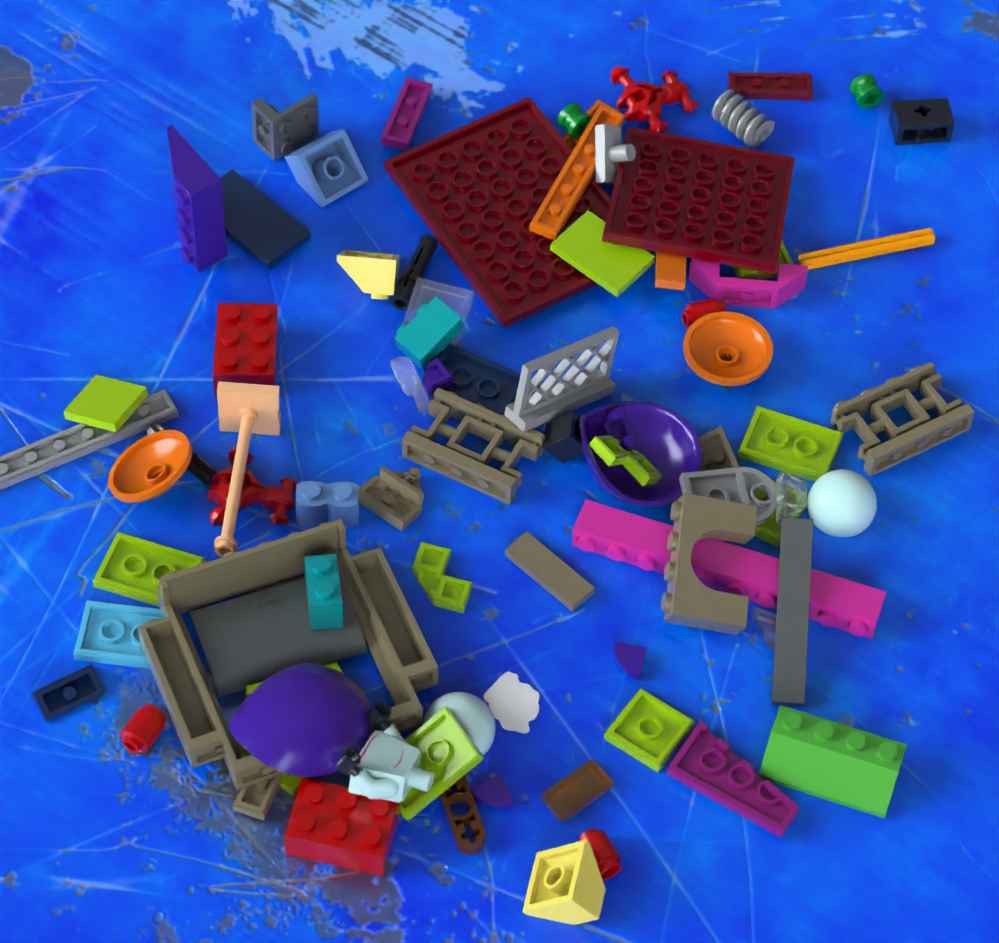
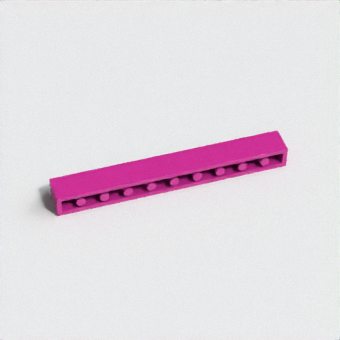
(725, 567)

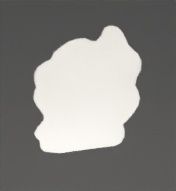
(513, 703)

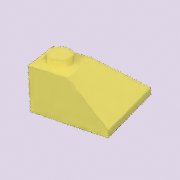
(372, 271)
(565, 885)

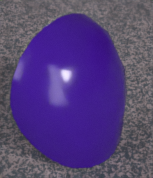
(651, 430)
(303, 720)

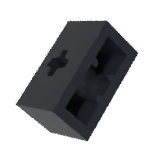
(921, 121)

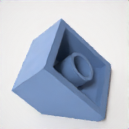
(327, 167)

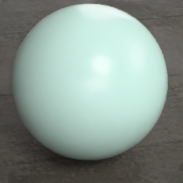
(842, 503)
(471, 713)

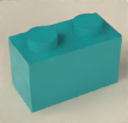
(428, 332)
(323, 592)

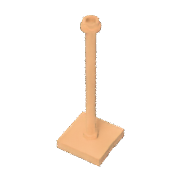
(246, 411)

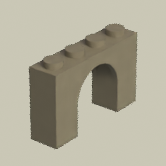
(687, 598)

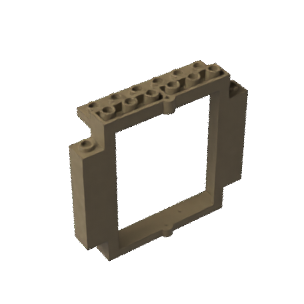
(374, 597)

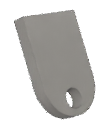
(733, 485)

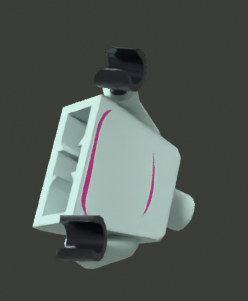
(386, 764)

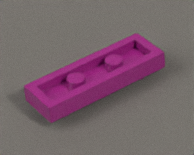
(406, 114)

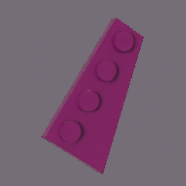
(717, 773)

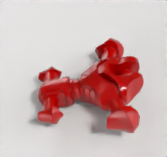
(647, 99)
(272, 498)

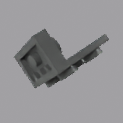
(284, 131)

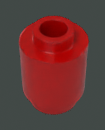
(701, 308)
(143, 729)
(604, 852)

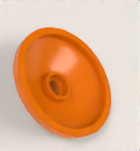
(729, 338)
(150, 466)

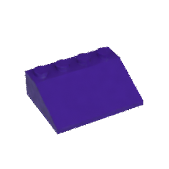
(197, 204)

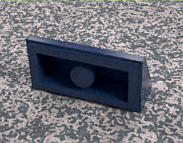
(68, 693)

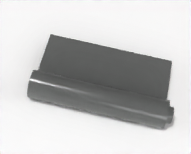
(268, 632)

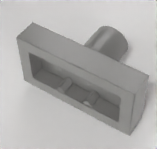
(610, 152)

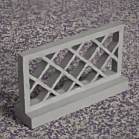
(571, 391)

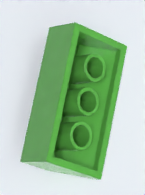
(832, 761)

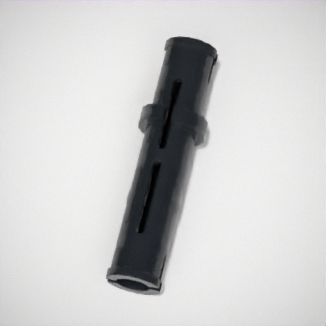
(415, 269)

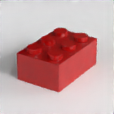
(246, 343)
(341, 827)

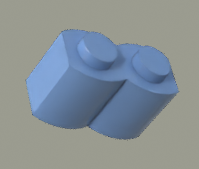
(327, 503)

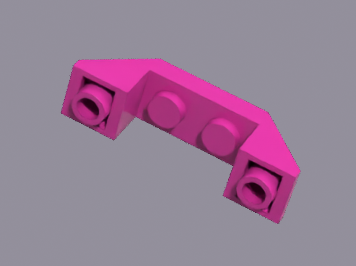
(748, 292)

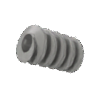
(742, 119)

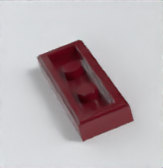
(771, 86)

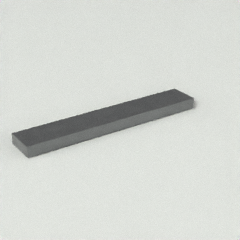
(792, 612)

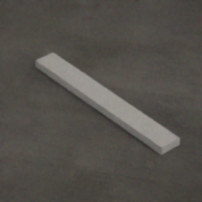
(80, 441)

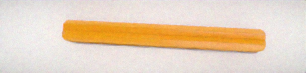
(867, 248)

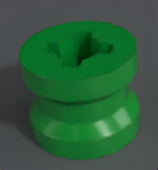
(866, 91)
(574, 120)

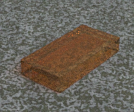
(577, 790)

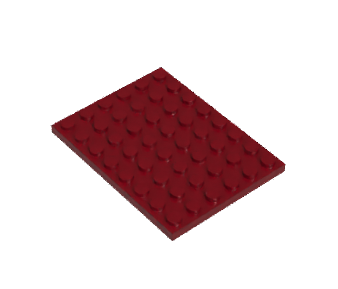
(478, 200)

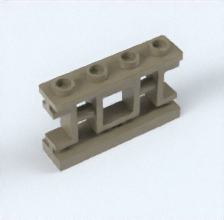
(911, 437)
(463, 464)

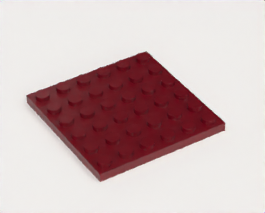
(700, 200)

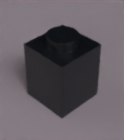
(564, 437)

